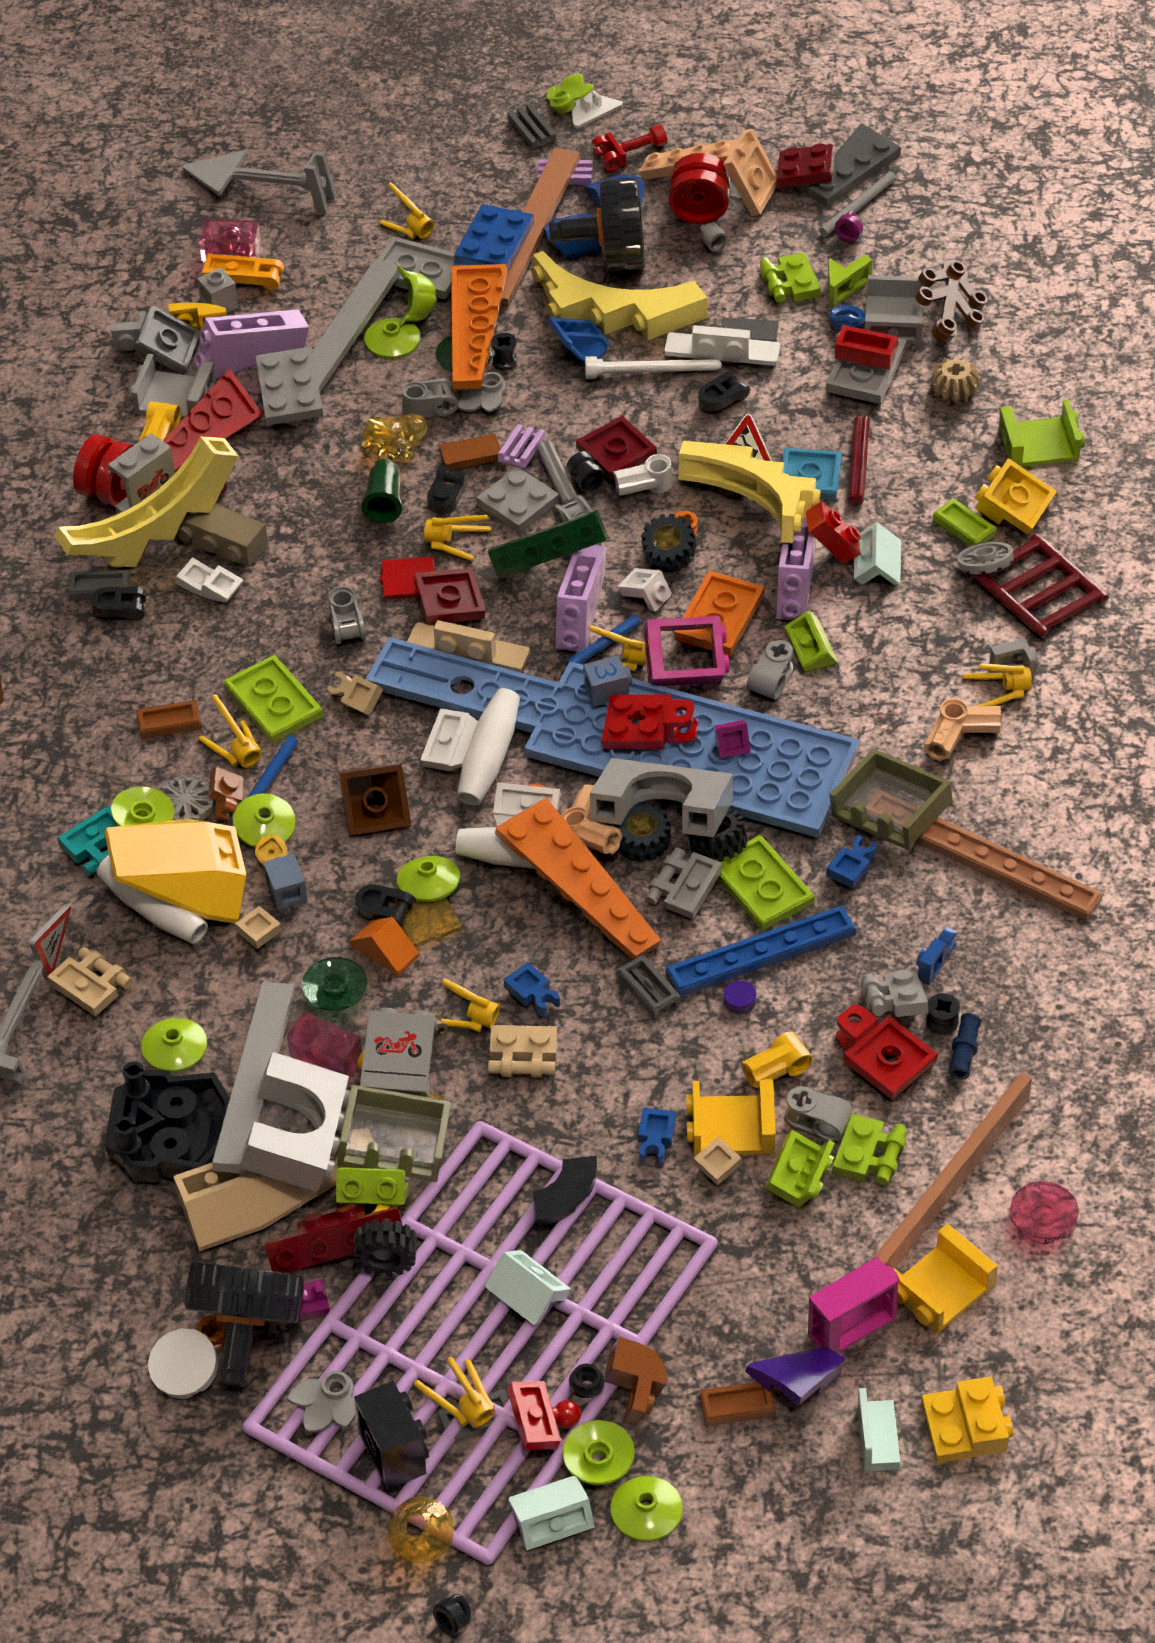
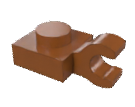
(227, 790)

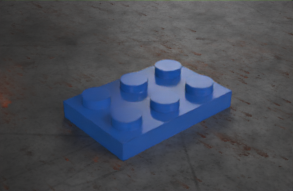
(494, 237)

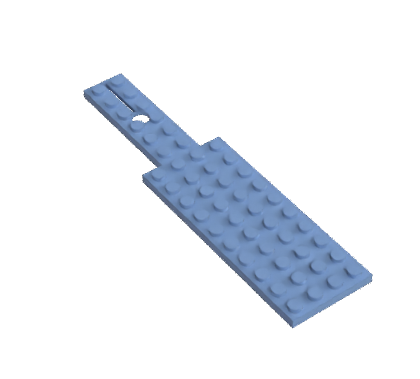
(778, 783)

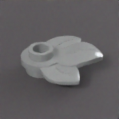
(487, 398)
(325, 1406)

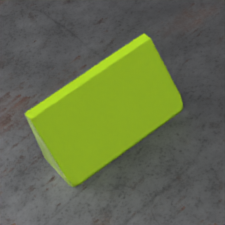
(810, 642)

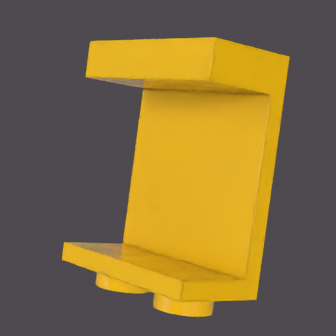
(739, 1121)
(946, 1280)

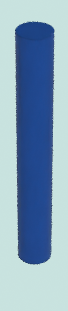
(603, 642)
(275, 766)

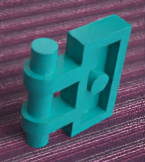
(87, 840)

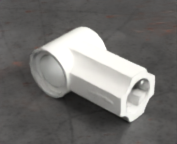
(653, 475)

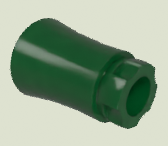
(382, 496)

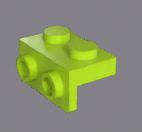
(799, 1169)
(371, 1186)

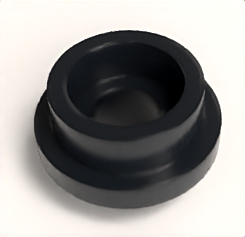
(583, 1373)

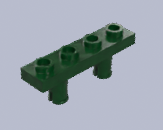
(548, 544)

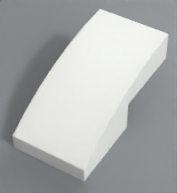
(208, 583)

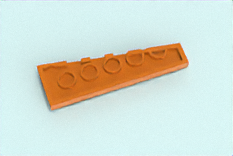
(475, 311)
(563, 859)

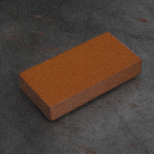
(470, 452)
(168, 719)
(736, 1403)

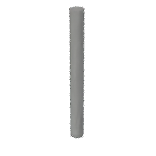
(859, 202)

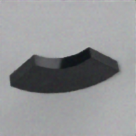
(567, 1191)

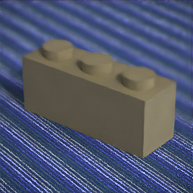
(225, 534)

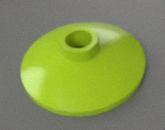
(390, 339)
(141, 806)
(252, 827)
(429, 878)
(174, 1054)
(594, 1440)
(650, 1521)

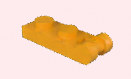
(247, 269)

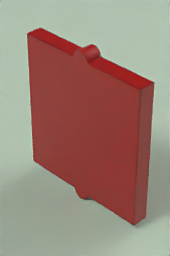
(399, 576)

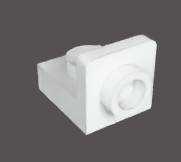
(647, 585)

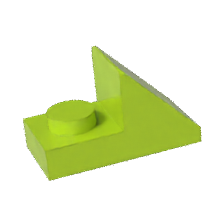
(848, 280)

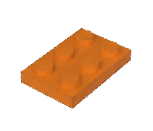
(723, 597)

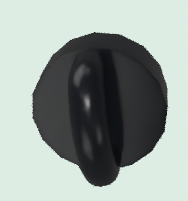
(450, 1616)

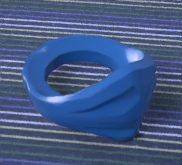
(847, 320)

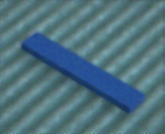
(760, 951)

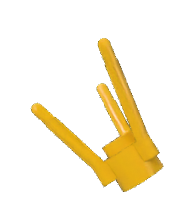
(417, 221)
(440, 530)
(632, 650)
(1014, 678)
(243, 748)
(480, 1009)
(475, 1404)

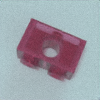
(230, 238)
(324, 1044)

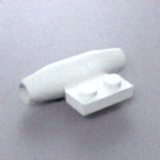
(473, 744)
(509, 801)
(164, 915)

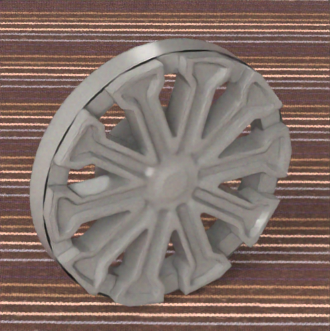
(985, 557)
(189, 800)

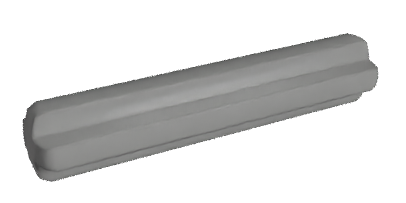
(556, 472)

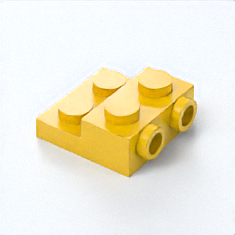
(1014, 496)
(967, 1420)

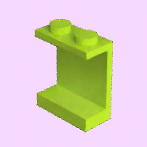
(1041, 439)

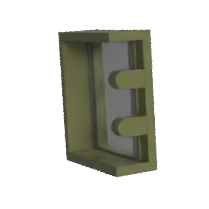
(890, 798)
(394, 1132)

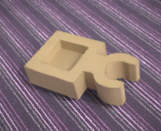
(357, 693)

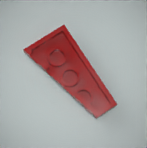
(218, 414)

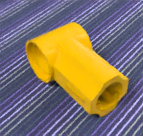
(161, 419)
(784, 1056)

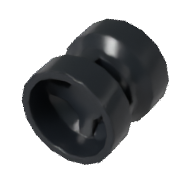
(585, 471)

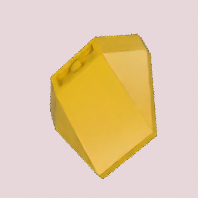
(183, 864)

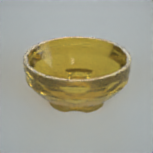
(432, 1541)

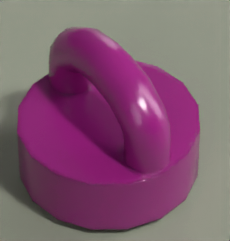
(849, 227)

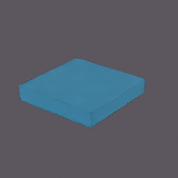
(816, 464)

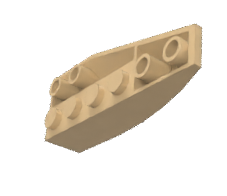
(237, 1204)

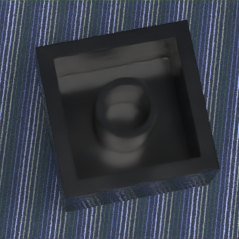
(391, 1434)

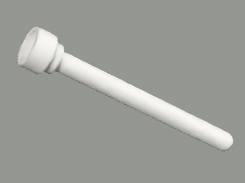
(596, 367)

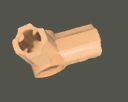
(956, 721)
(594, 834)

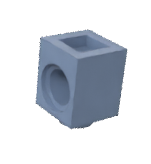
(285, 881)

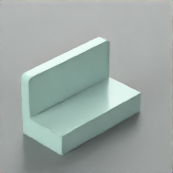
(878, 555)
(525, 1285)
(878, 1434)
(552, 1512)

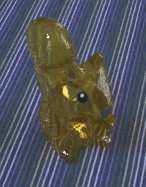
(391, 432)

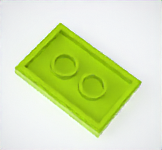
(273, 698)
(764, 884)

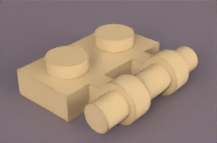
(85, 987)
(523, 1043)

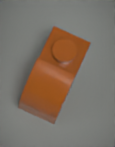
(637, 1369)

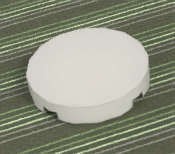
(183, 1363)

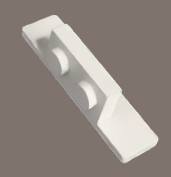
(723, 345)

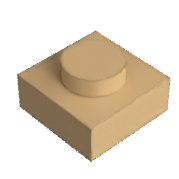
(258, 927)
(717, 1161)

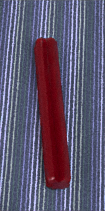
(858, 460)

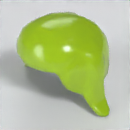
(420, 296)

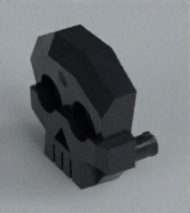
(147, 1123)

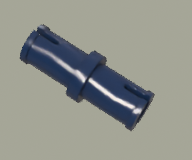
(964, 1046)

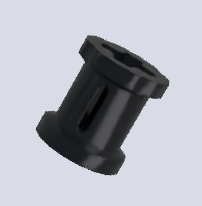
(503, 347)

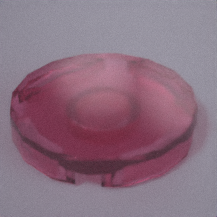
(1044, 1212)

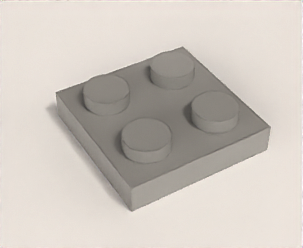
(518, 499)

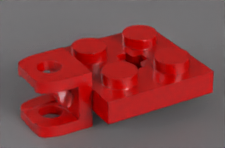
(658, 722)
(869, 1043)

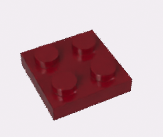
(805, 165)
(616, 446)
(449, 595)

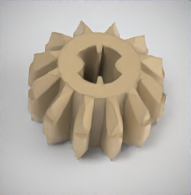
(955, 379)

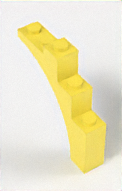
(610, 308)
(756, 479)
(158, 516)

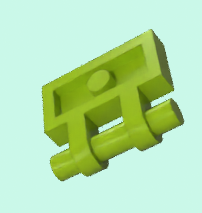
(798, 277)
(859, 1147)

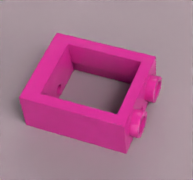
(654, 652)
(853, 1306)

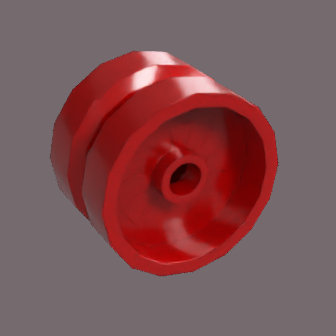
(699, 188)
(91, 470)

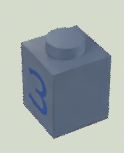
(605, 679)

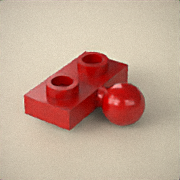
(536, 1417)

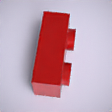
(866, 347)
(833, 532)

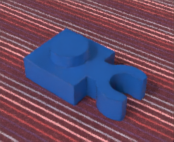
(851, 865)
(933, 959)
(530, 985)
(656, 1132)

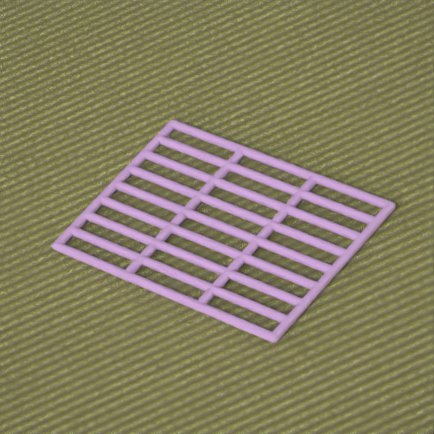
(447, 1384)

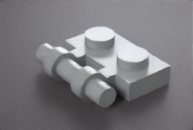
(691, 886)
(897, 993)

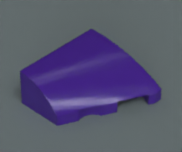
(798, 1373)

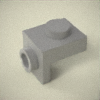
(126, 333)
(1014, 654)

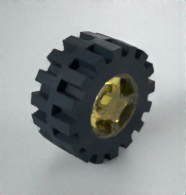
(665, 532)
(644, 833)

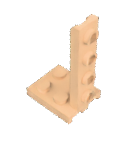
(743, 160)

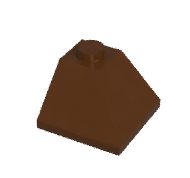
(374, 798)

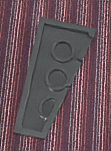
(854, 163)

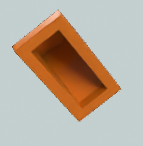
(386, 944)

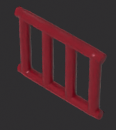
(1055, 560)

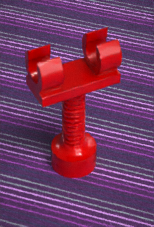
(617, 154)

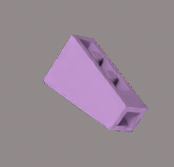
(238, 338)
(795, 575)
(579, 598)

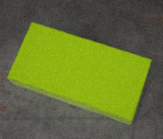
(964, 523)

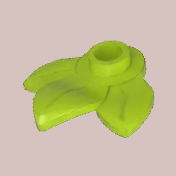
(563, 96)

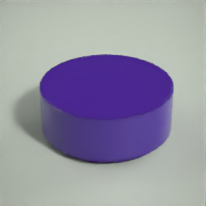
(740, 997)

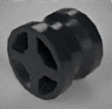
(937, 1018)

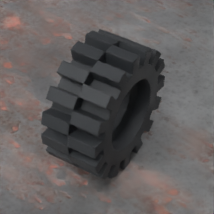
(727, 840)
(384, 1247)

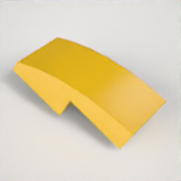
(195, 313)

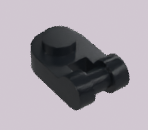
(722, 392)
(445, 498)
(111, 602)
(374, 902)

